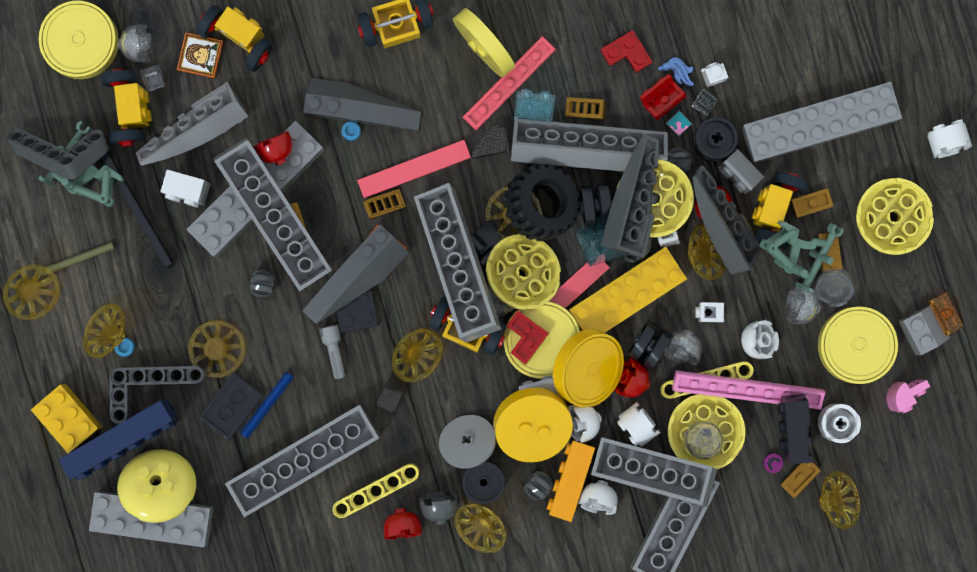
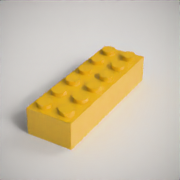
(629, 293)

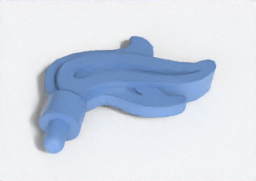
(680, 71)

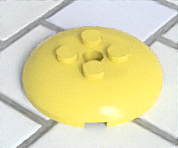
(675, 199)
(912, 212)
(535, 260)
(710, 409)
(162, 501)

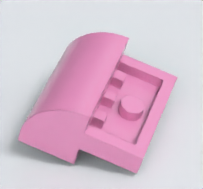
(901, 395)

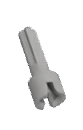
(330, 336)

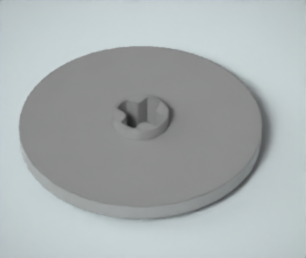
(462, 454)

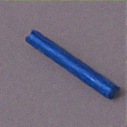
(265, 407)

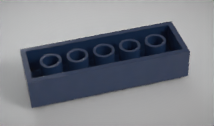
(117, 440)

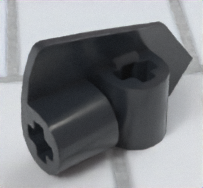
(484, 241)

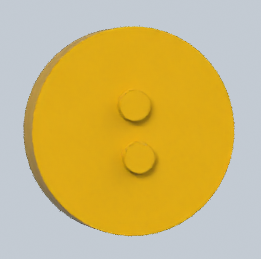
(588, 368)
(532, 424)

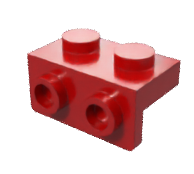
(662, 97)

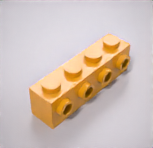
(571, 481)

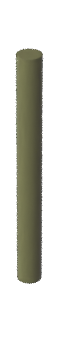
(80, 257)

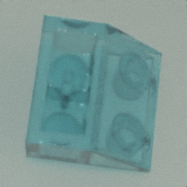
(534, 105)
(591, 244)

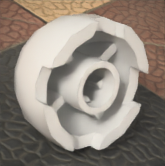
(760, 340)
(585, 423)
(599, 497)

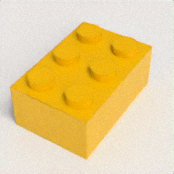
(66, 418)

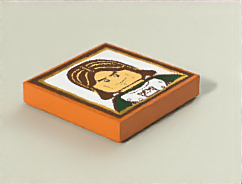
(200, 55)

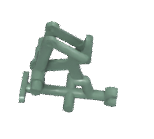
(105, 174)
(789, 264)

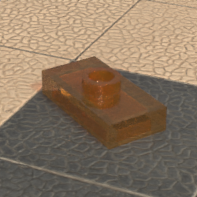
(946, 313)

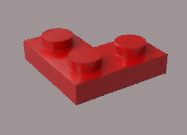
(628, 47)
(531, 335)

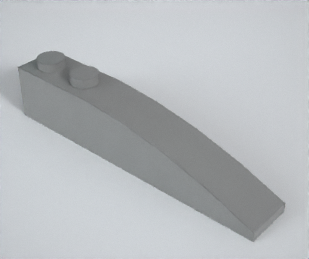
(207, 120)

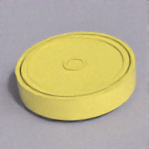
(78, 40)
(484, 42)
(558, 324)
(857, 345)

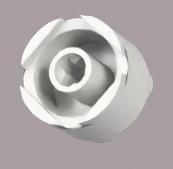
(949, 139)
(839, 412)
(638, 425)

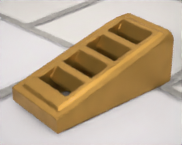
(602, 108)
(379, 213)

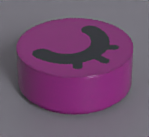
(773, 463)

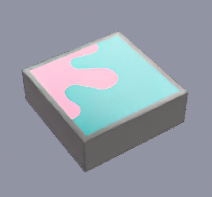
(678, 124)

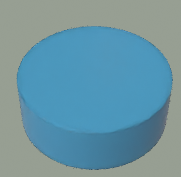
(351, 131)
(126, 348)

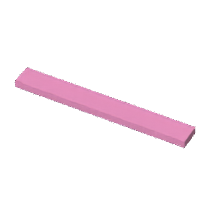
(743, 388)

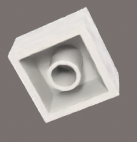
(186, 188)

